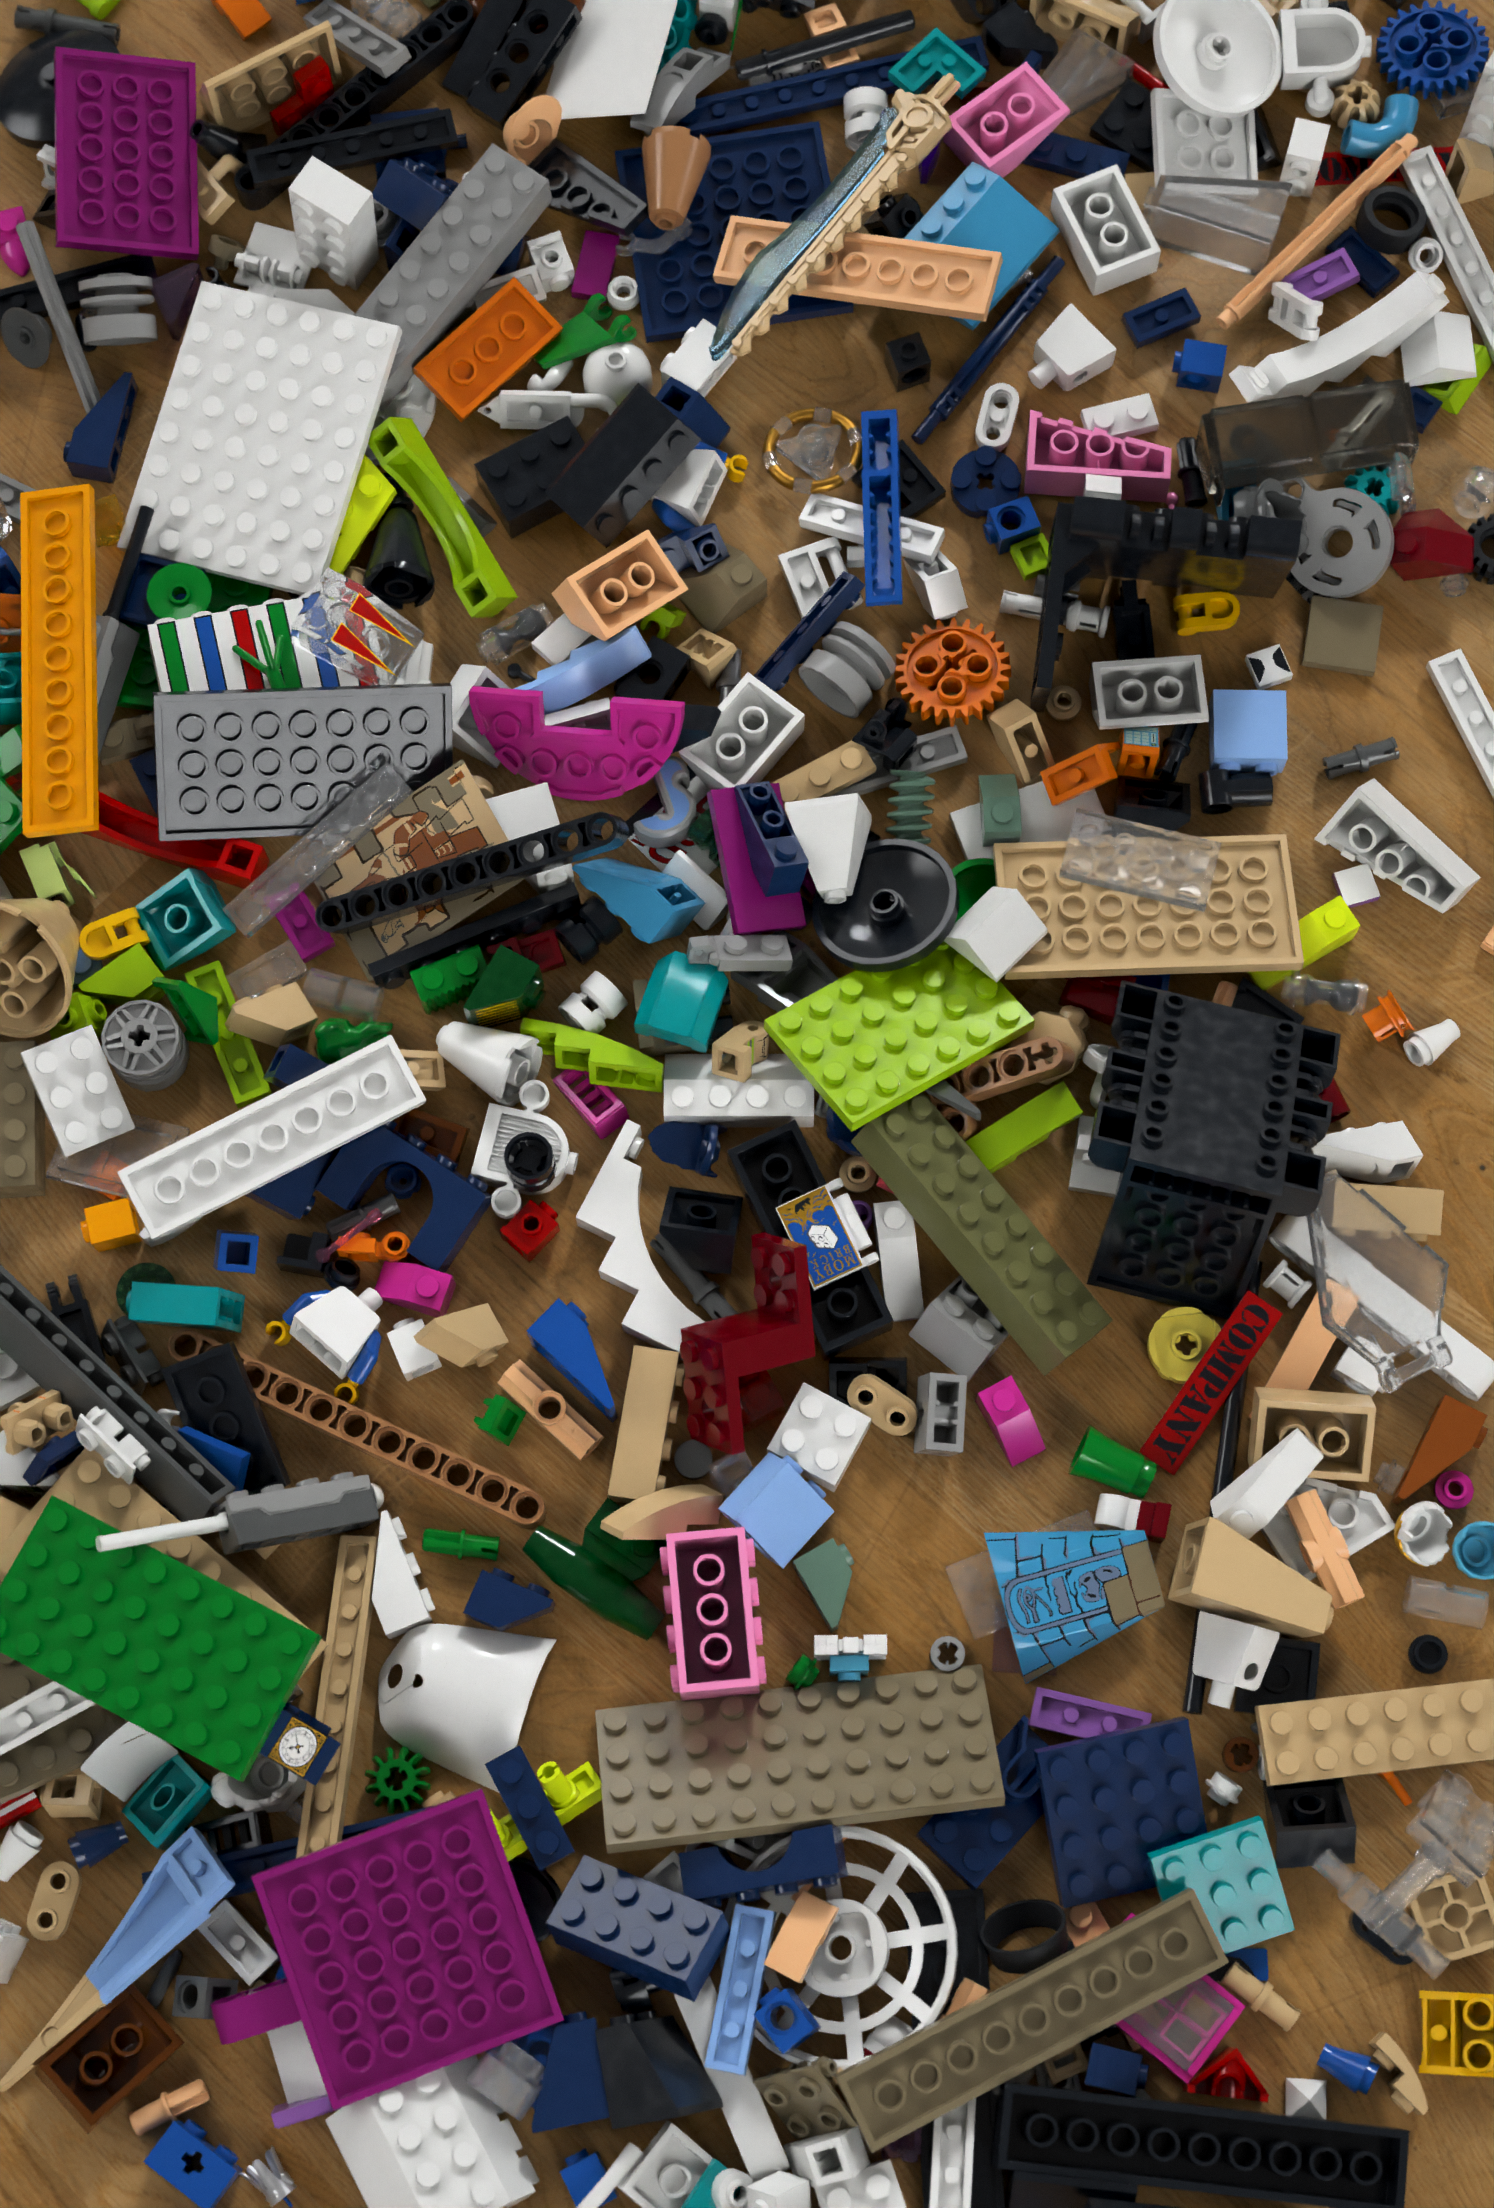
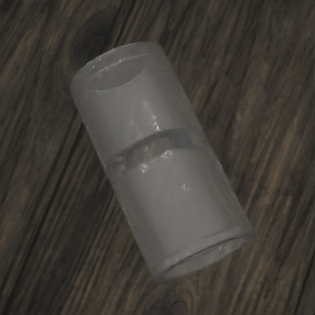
(343, 994)
(1451, 1605)

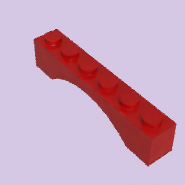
(225, 860)

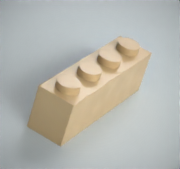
(645, 1424)

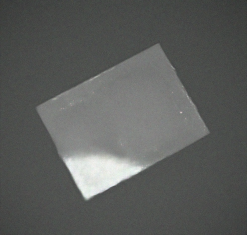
(98, 1165)

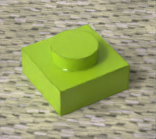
(1030, 556)

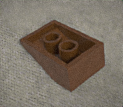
(108, 2058)

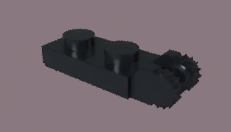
(77, 1315)

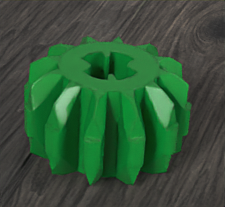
(386, 1774)

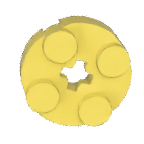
(1167, 1332)

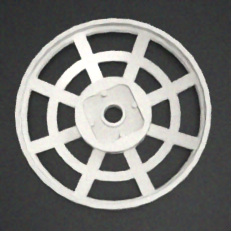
(869, 1948)

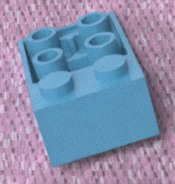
(648, 900)

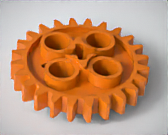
(952, 672)

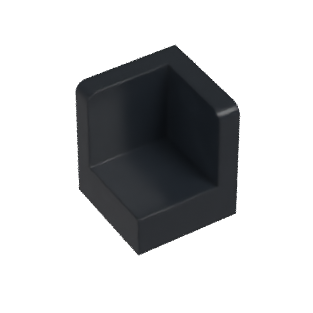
(300, 1254)

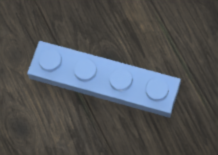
(740, 1989)

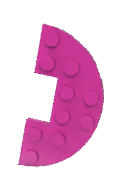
(574, 760)

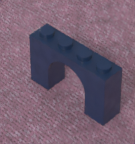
(293, 1192)
(456, 1199)

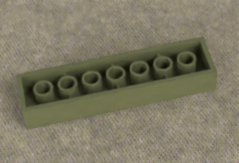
(982, 1231)

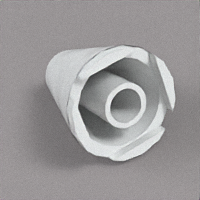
(491, 1058)

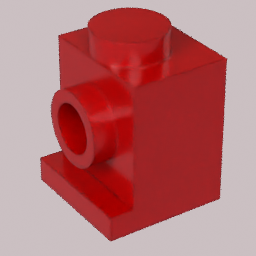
(528, 1242)

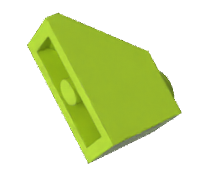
(125, 979)

